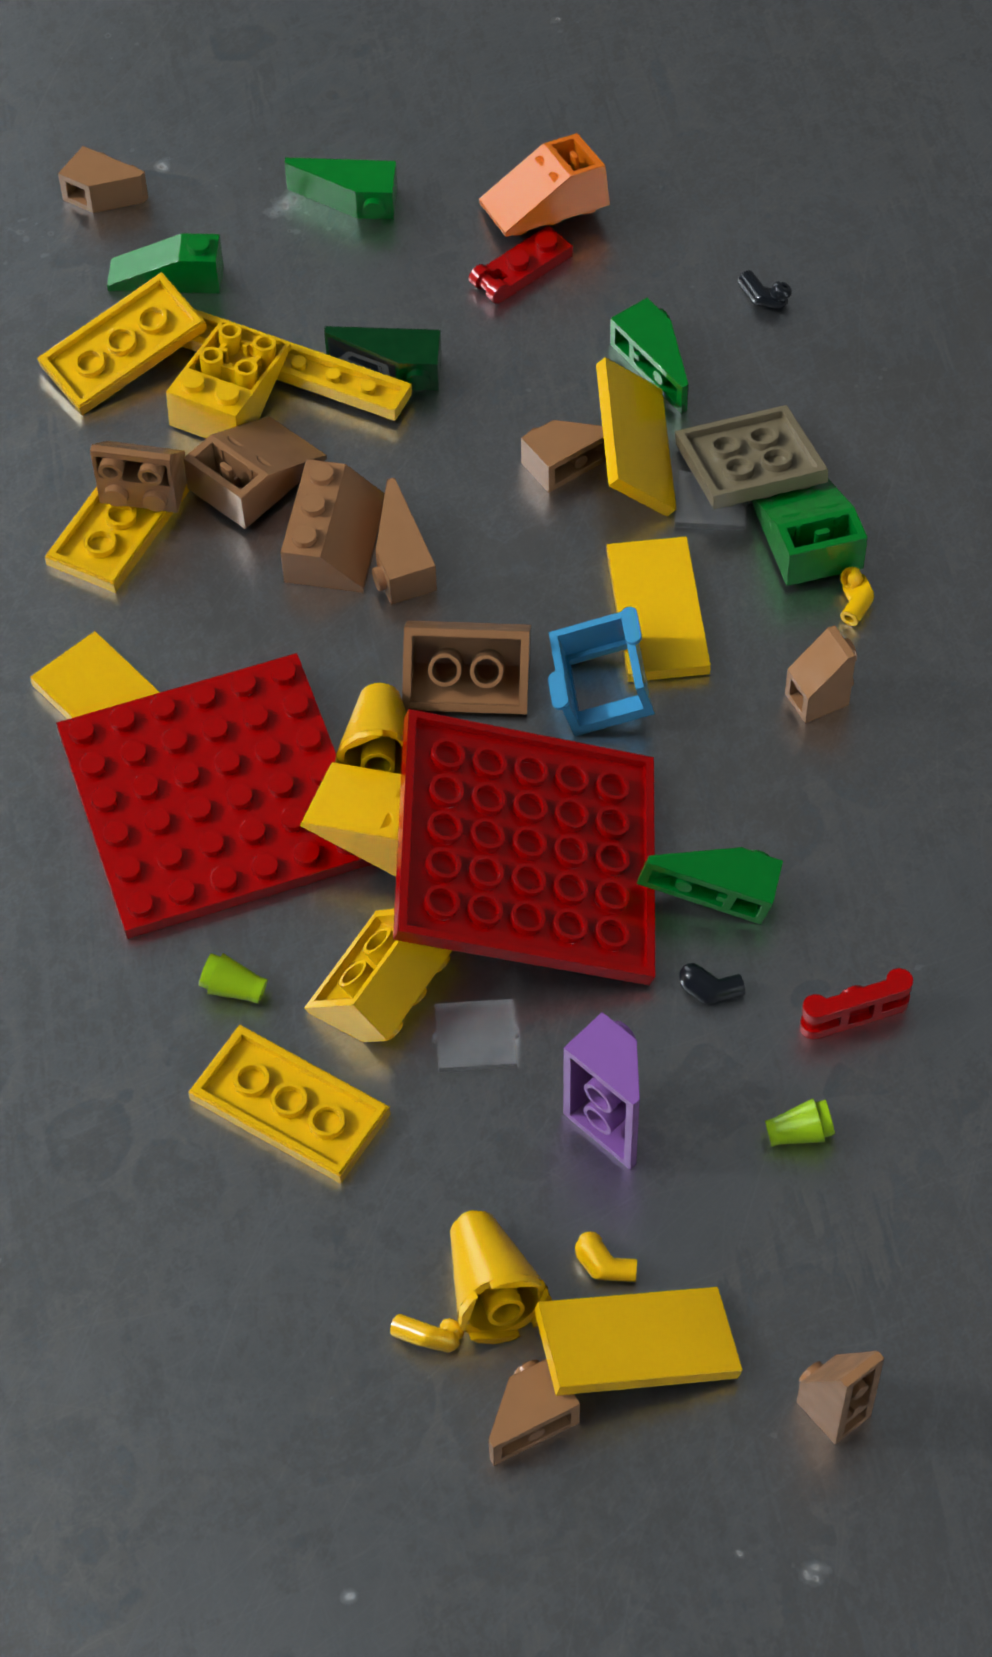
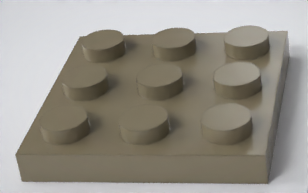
(751, 457)

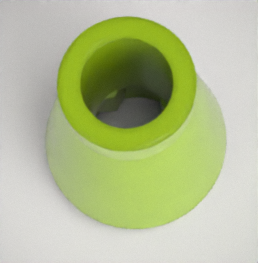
(230, 979)
(802, 1124)

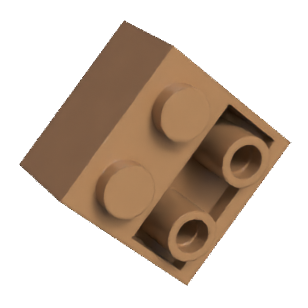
(139, 475)

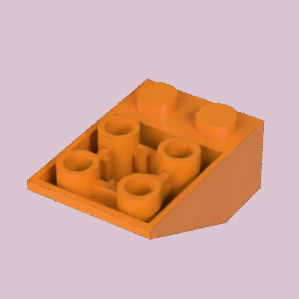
(548, 186)

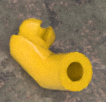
(858, 594)
(599, 1261)
(441, 1338)

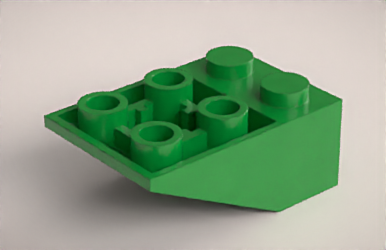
(812, 532)

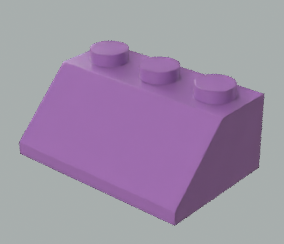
(604, 1086)

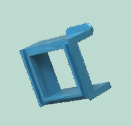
(590, 641)

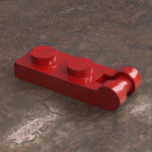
(521, 265)

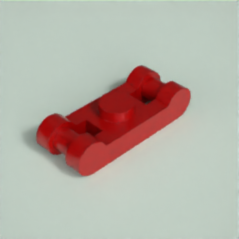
(856, 1005)

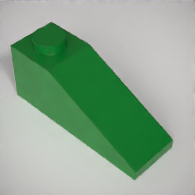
(348, 185)
(187, 260)
(649, 345)
(722, 879)

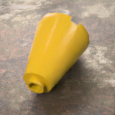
(375, 730)
(492, 1280)

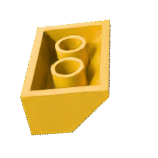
(376, 982)

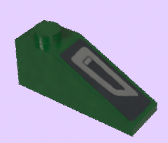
(396, 352)

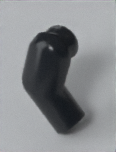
(764, 296)
(709, 988)

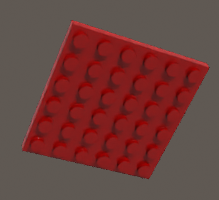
(206, 793)
(525, 848)

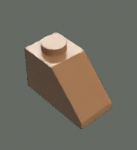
(562, 451)
(530, 1412)

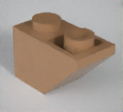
(101, 182)
(822, 676)

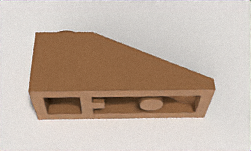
(401, 554)
(841, 1392)

